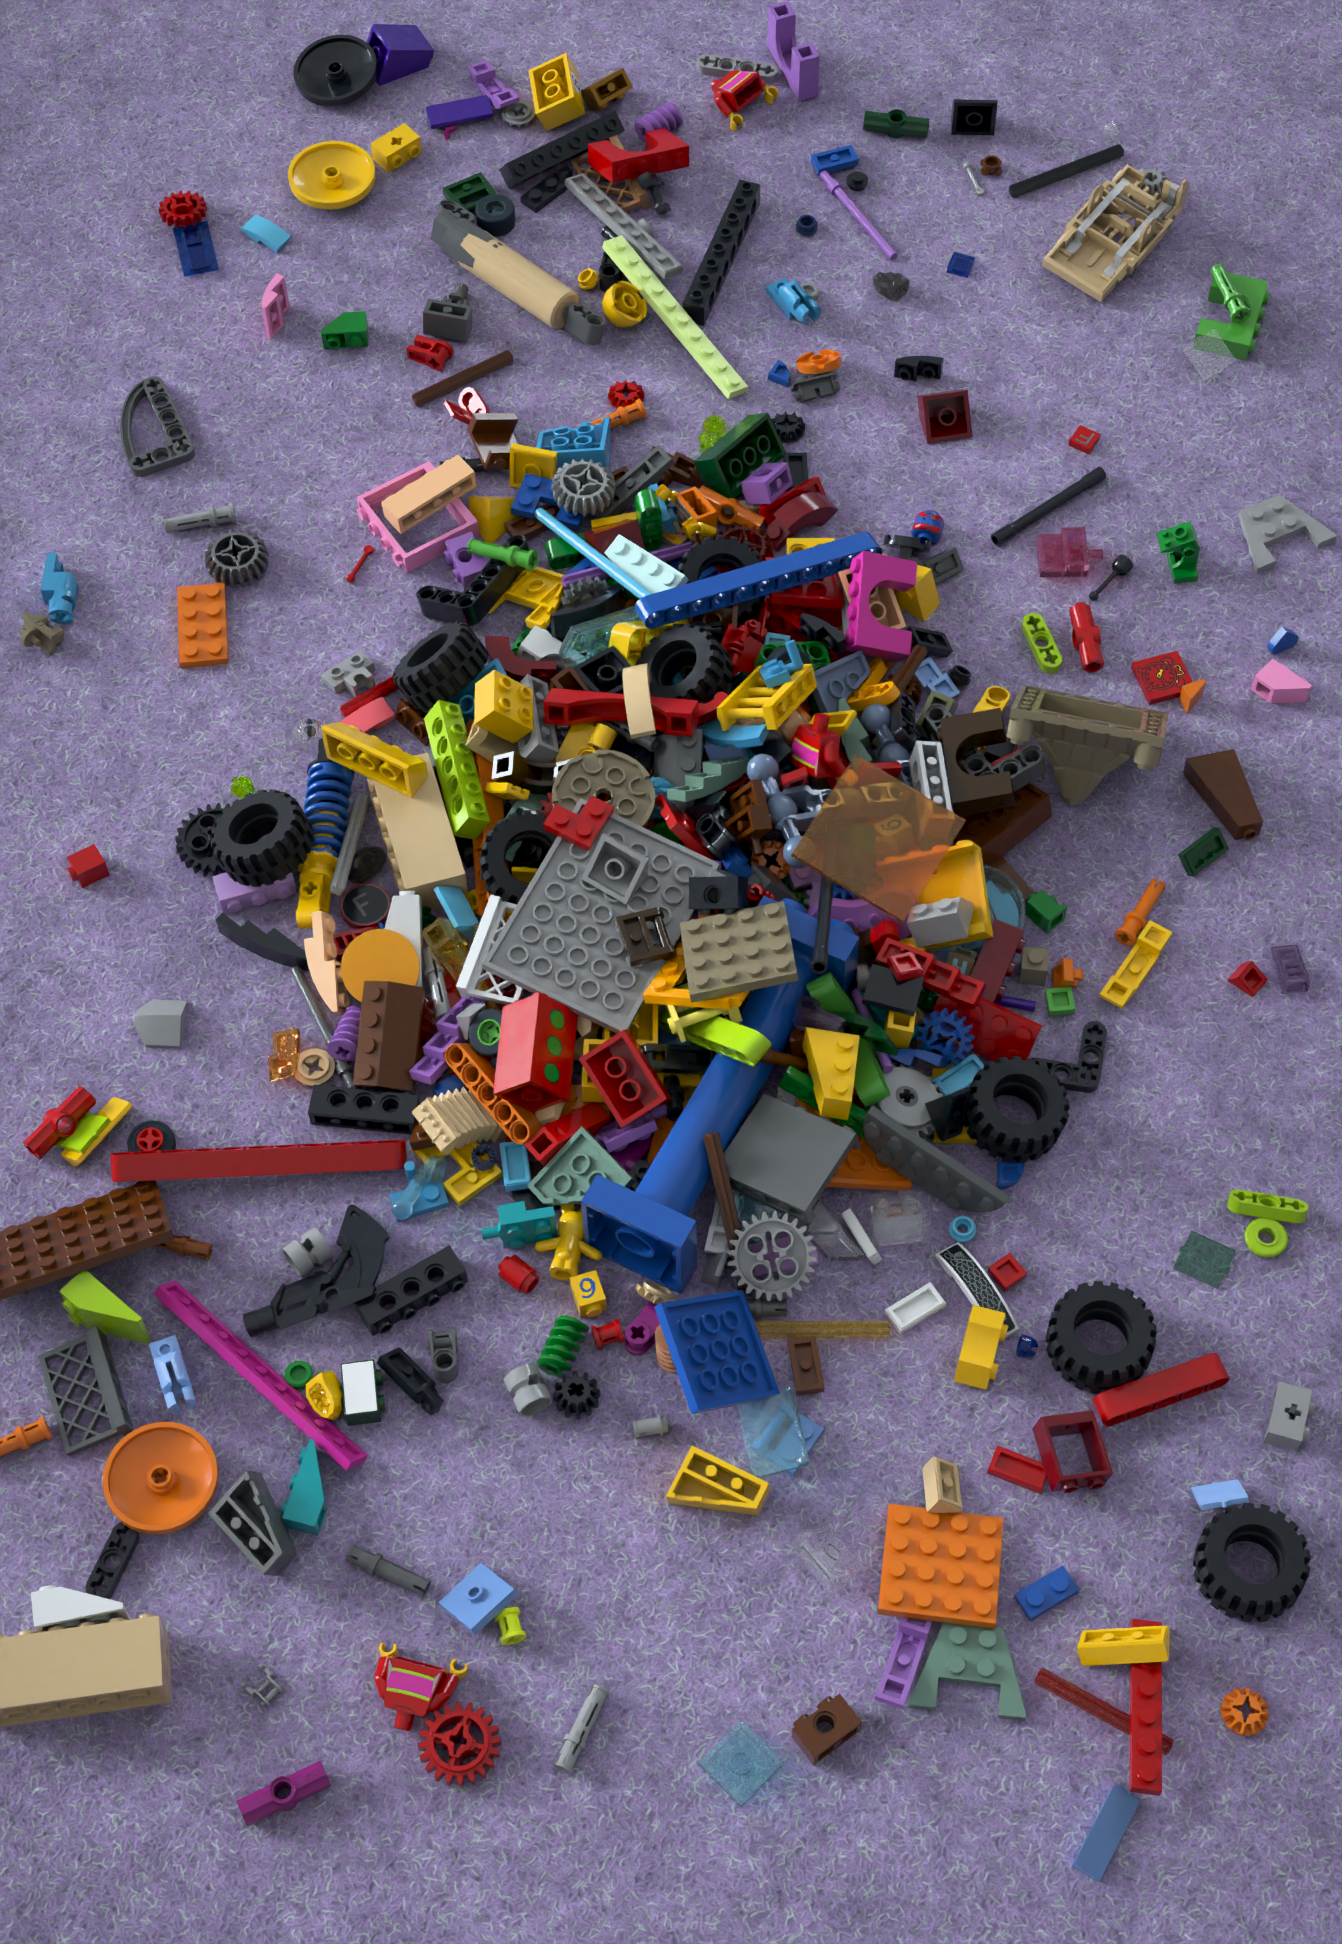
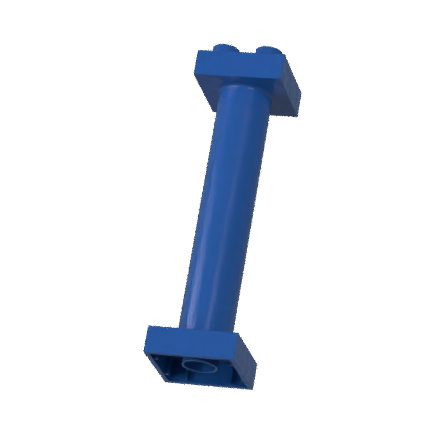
(652, 1226)

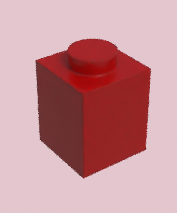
(87, 866)

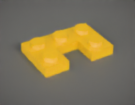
(469, 1180)

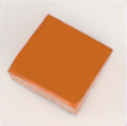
(1191, 694)

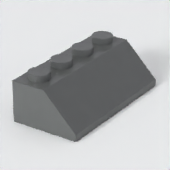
(679, 757)

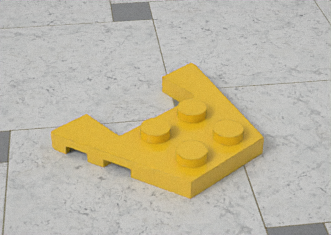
(536, 590)

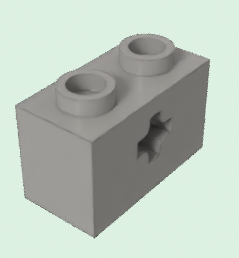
(1282, 1430)

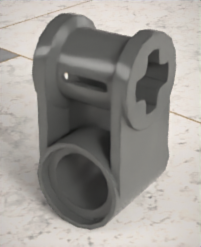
(444, 1349)

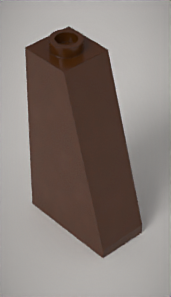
(1226, 792)

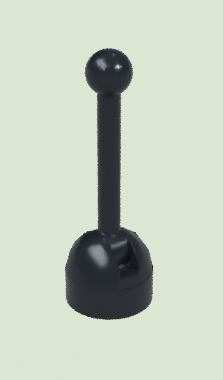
(1121, 566)

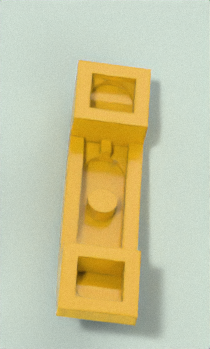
(1136, 965)

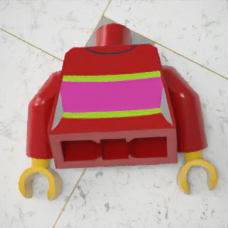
(738, 90)
(817, 749)
(413, 1685)

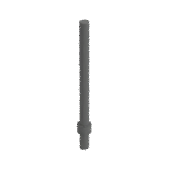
(344, 1067)

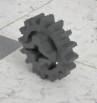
(583, 592)

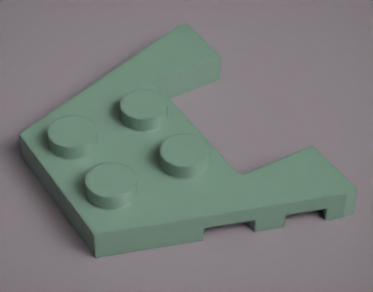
(970, 1657)

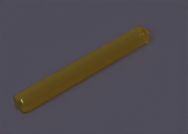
(823, 1329)

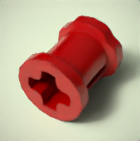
(607, 1334)

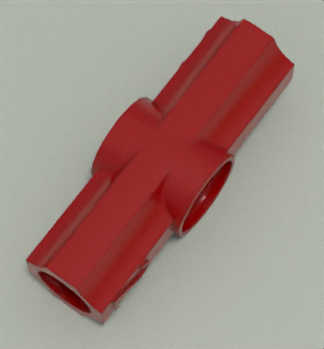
(1086, 637)
(49, 1132)

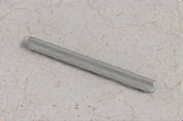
(349, 844)

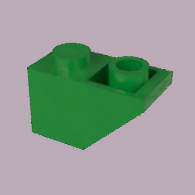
(346, 331)

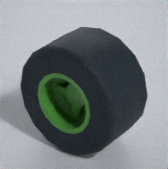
(484, 1032)

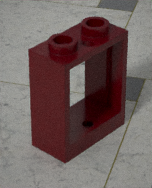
(1069, 1424)

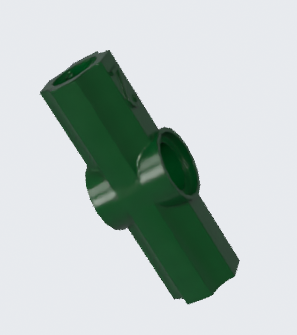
(896, 124)

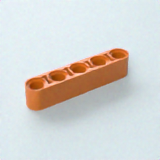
(482, 1089)

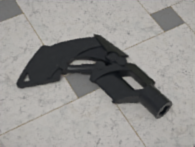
(359, 1238)

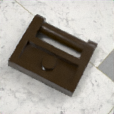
(638, 940)

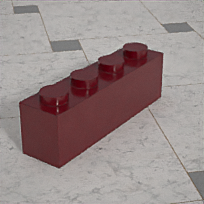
(997, 958)

